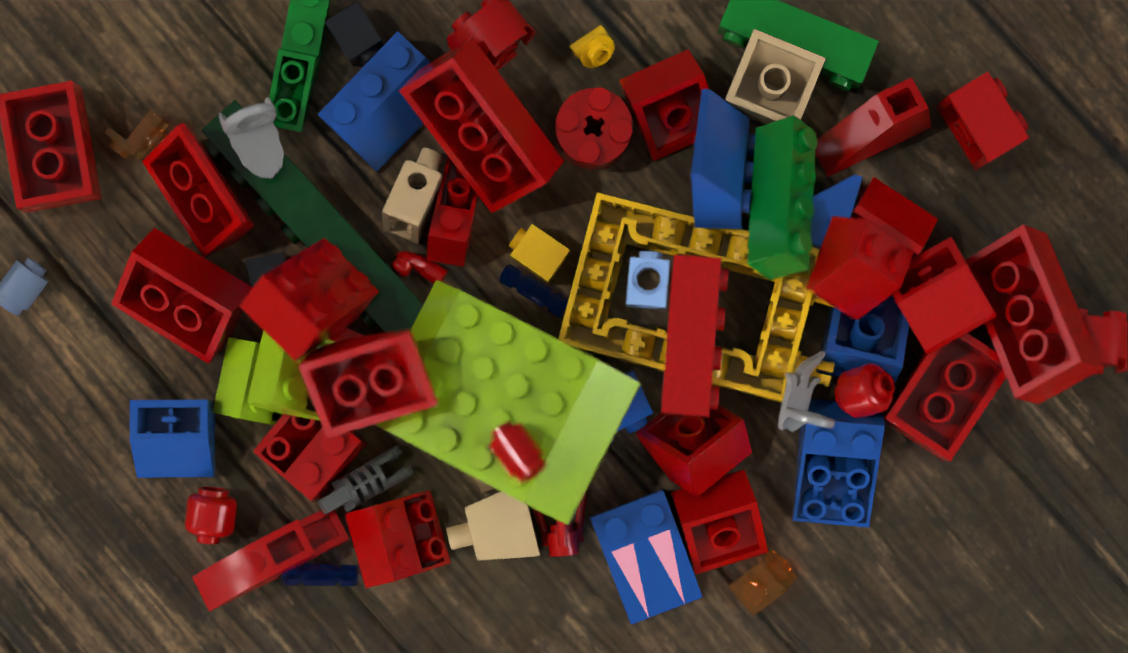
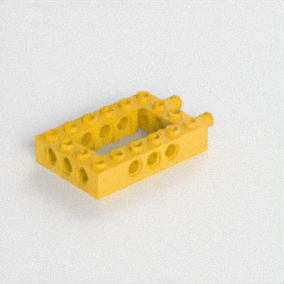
(624, 222)

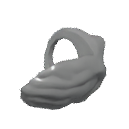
(255, 138)

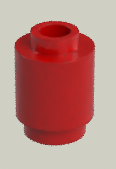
(517, 451)

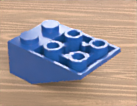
(837, 467)

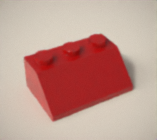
(197, 191)

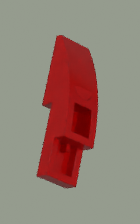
(269, 558)

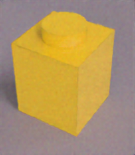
(538, 252)

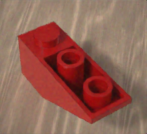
(874, 127)
(452, 218)

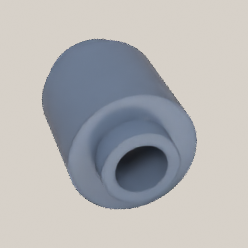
(22, 285)

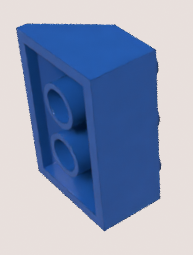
(371, 110)
(721, 164)

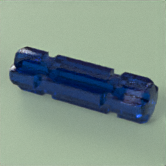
(534, 290)
(321, 575)

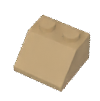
(773, 79)

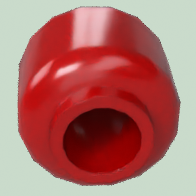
(864, 391)
(210, 514)

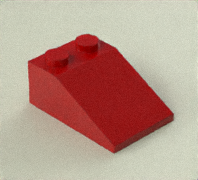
(367, 381)

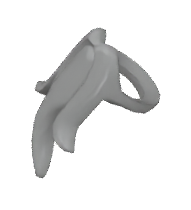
(797, 397)

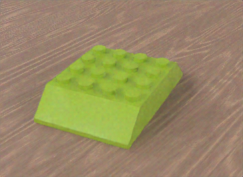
(501, 371)

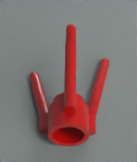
(562, 538)

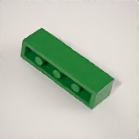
(845, 50)
(782, 198)

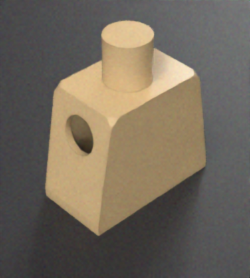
(409, 208)
(497, 529)

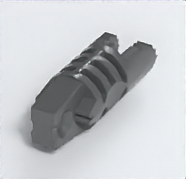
(364, 483)

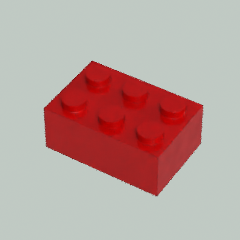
(49, 147)
(181, 295)
(309, 298)
(946, 395)

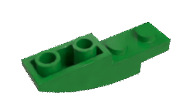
(299, 62)

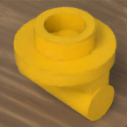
(594, 48)

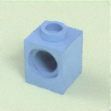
(648, 299)

